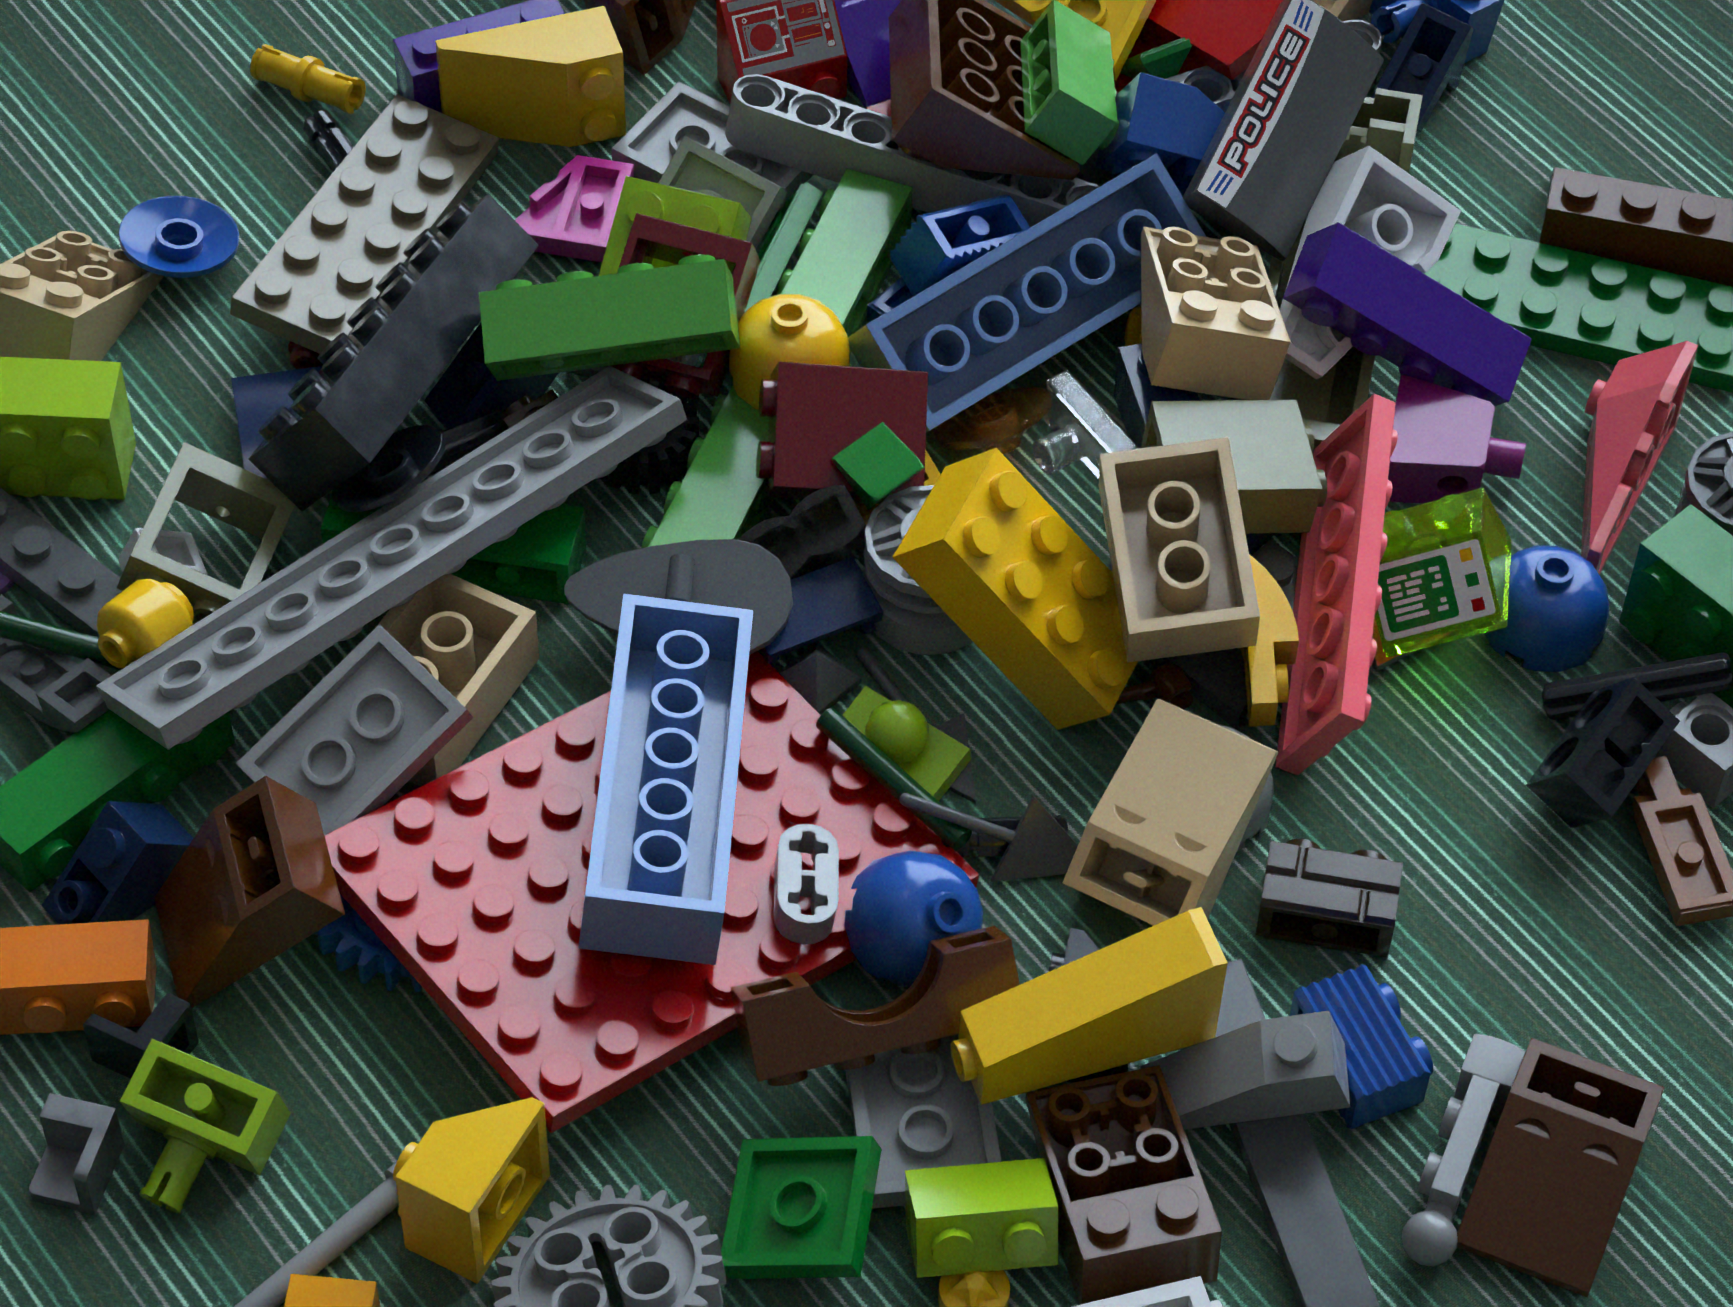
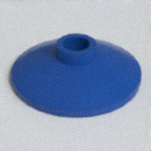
(179, 236)

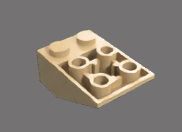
(69, 298)
(1209, 315)
(1171, 817)

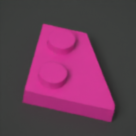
(577, 208)

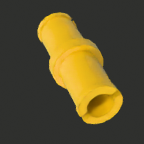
(308, 78)

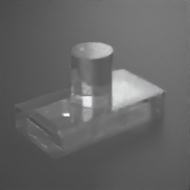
(1079, 429)

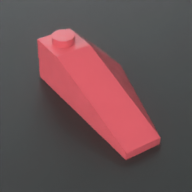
(1627, 436)

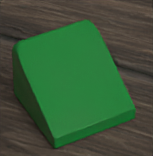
(877, 465)

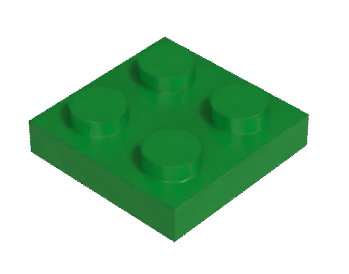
(801, 1207)

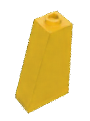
(1097, 1011)

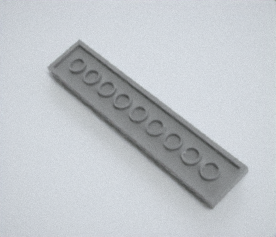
(388, 557)

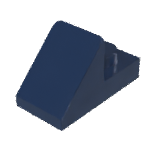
(1428, 58)

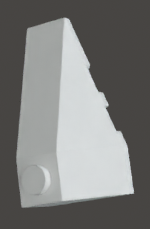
(1387, 209)

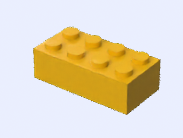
(1020, 587)

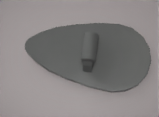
(690, 571)

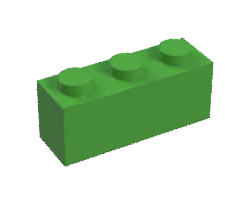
(1069, 83)

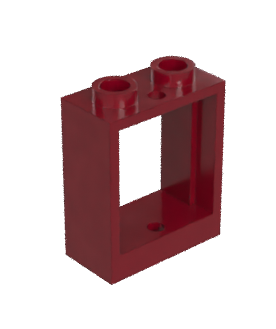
(671, 242)

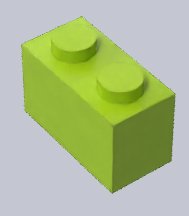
(981, 1217)

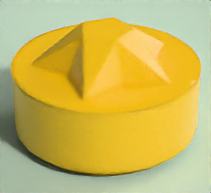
(974, 1289)

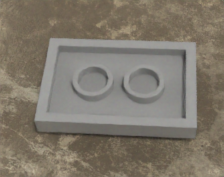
(703, 119)
(359, 732)
(919, 1117)

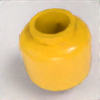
(141, 620)

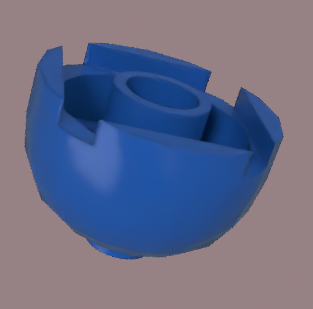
(1553, 609)
(905, 905)

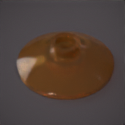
(995, 420)

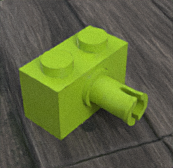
(202, 1116)

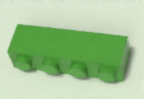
(609, 318)

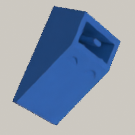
(1163, 120)

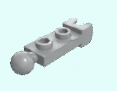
(1479, 1096)

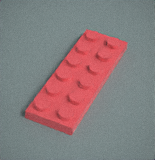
(1339, 589)

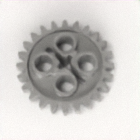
(653, 1254)

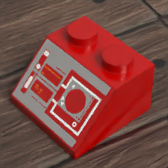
(784, 41)

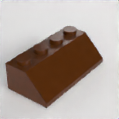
(1641, 224)

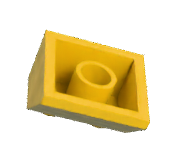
(472, 1184)

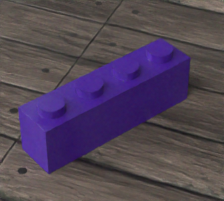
(1404, 316)

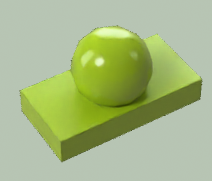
(909, 740)

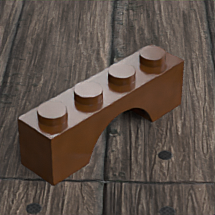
(793, 1030)

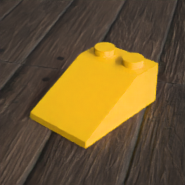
(538, 79)

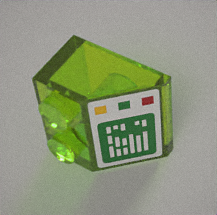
(1443, 573)

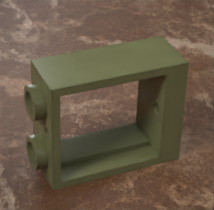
(225, 494)

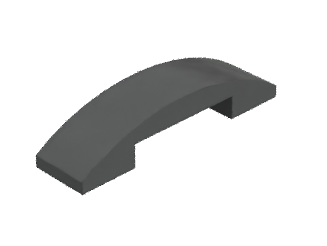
(50, 683)

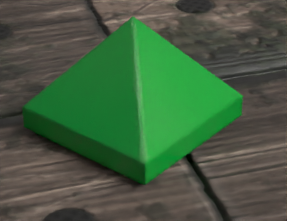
(1160, 62)

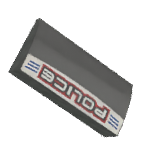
(1284, 127)

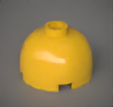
(784, 331)

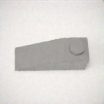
(1260, 1072)

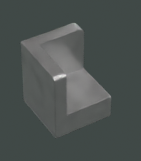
(79, 1153)

